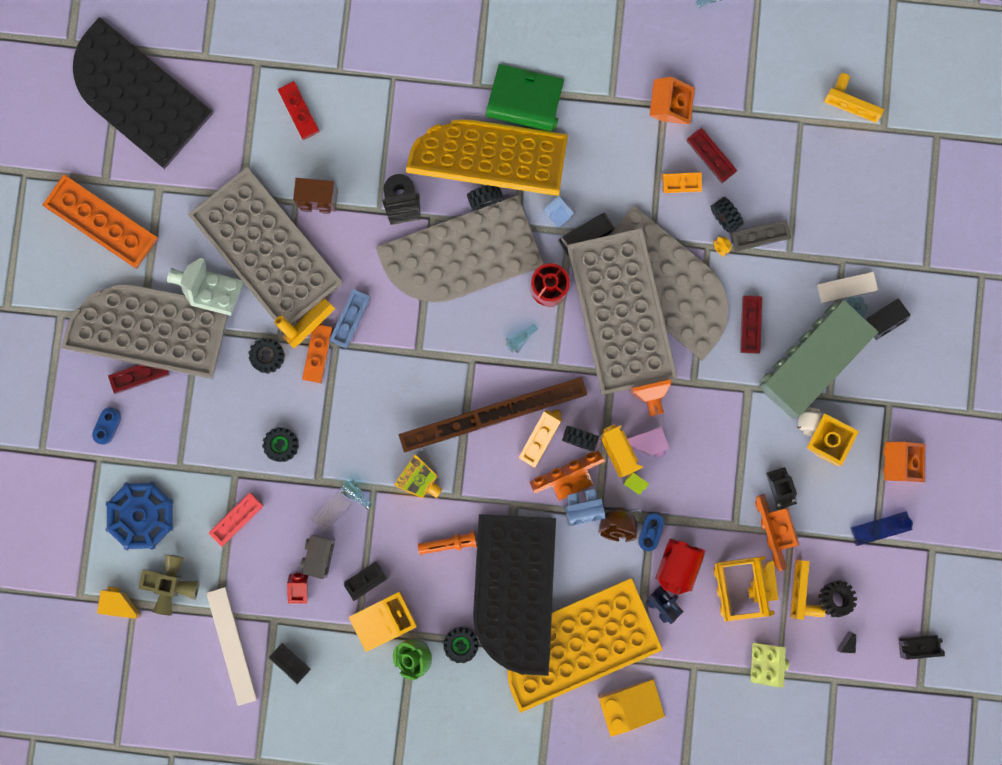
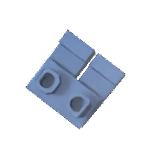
(584, 512)

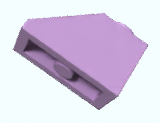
(650, 442)

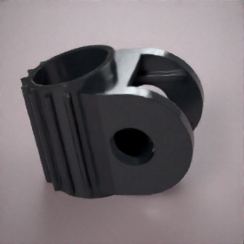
(401, 207)

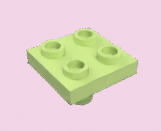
(768, 664)

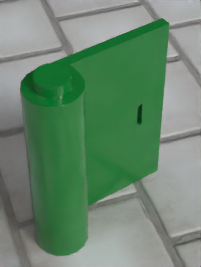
(525, 98)

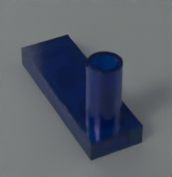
(881, 528)

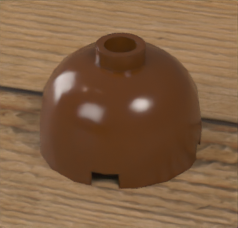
(617, 525)

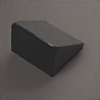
(848, 644)

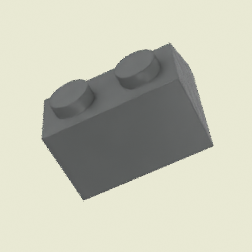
(318, 556)

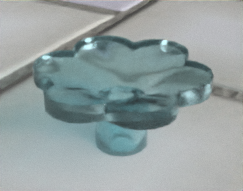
(859, 301)

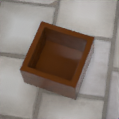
(315, 195)

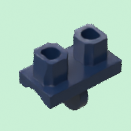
(665, 604)

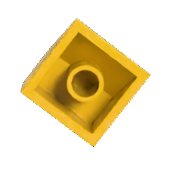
(832, 440)

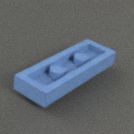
(350, 319)

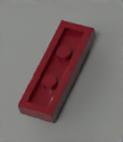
(711, 155)
(751, 324)
(135, 377)

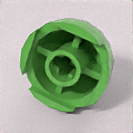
(412, 658)

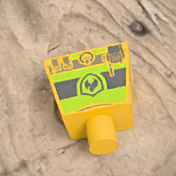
(418, 479)

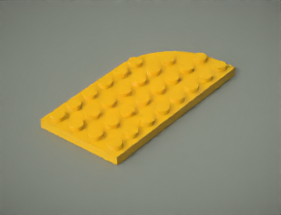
(491, 155)
(589, 643)

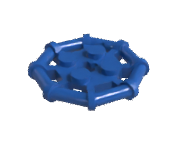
(150, 514)

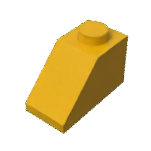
(770, 583)
(116, 603)

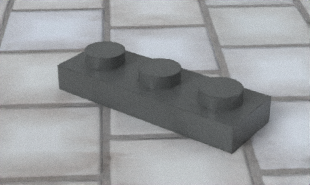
(760, 235)

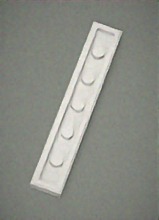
(231, 646)

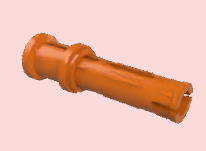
(456, 542)

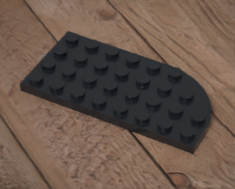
(136, 94)
(515, 590)

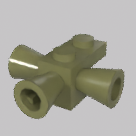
(168, 584)

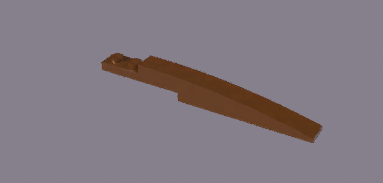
(492, 415)

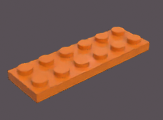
(100, 221)

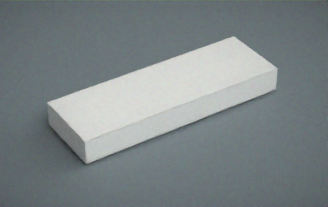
(847, 287)

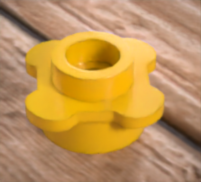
(722, 245)

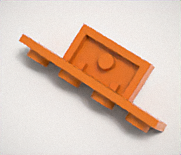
(569, 478)
(779, 530)

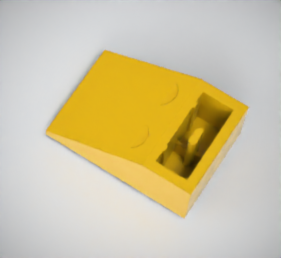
(383, 621)

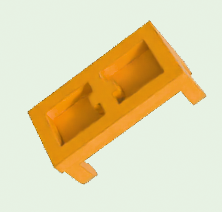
(682, 182)

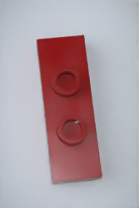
(298, 110)

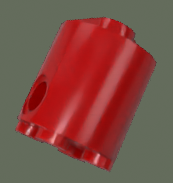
(549, 284)
(679, 567)

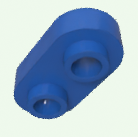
(108, 427)
(651, 532)

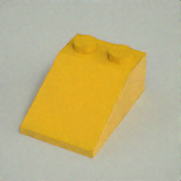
(631, 707)

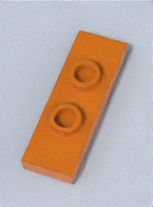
(317, 354)

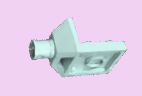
(206, 288)

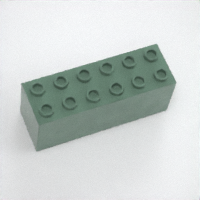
(817, 358)

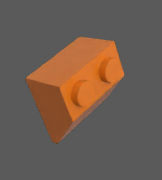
(672, 101)
(904, 462)

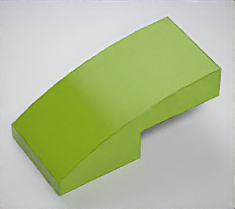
(635, 483)

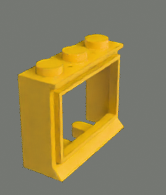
(619, 451)
(759, 576)

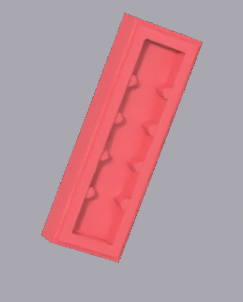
(236, 519)

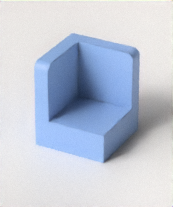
(558, 212)

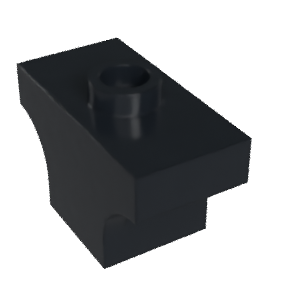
(782, 488)

